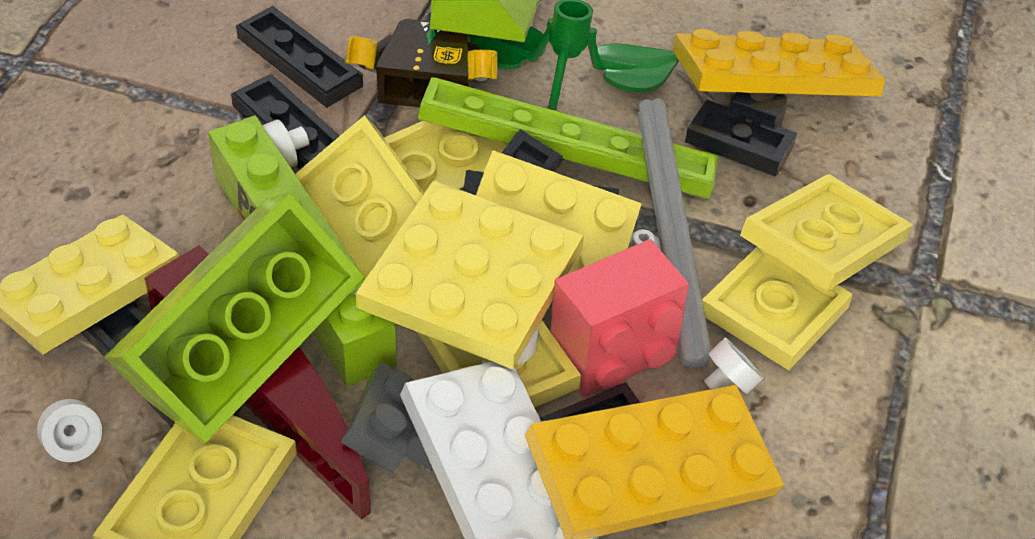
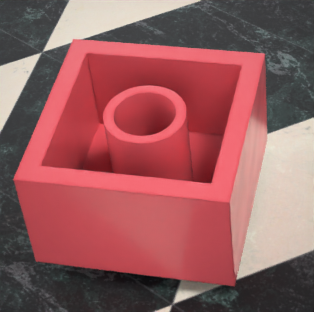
(619, 315)

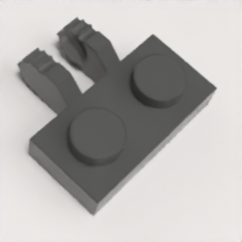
(381, 423)

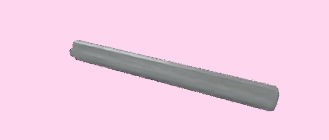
(673, 227)

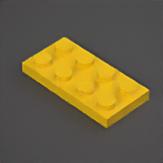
(777, 64)
(652, 462)

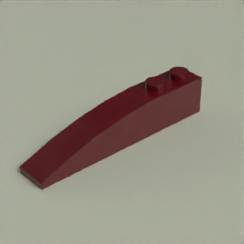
(291, 404)

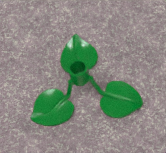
(569, 33)

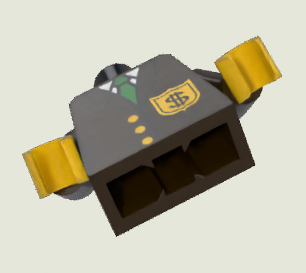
(415, 55)

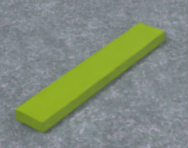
(568, 135)

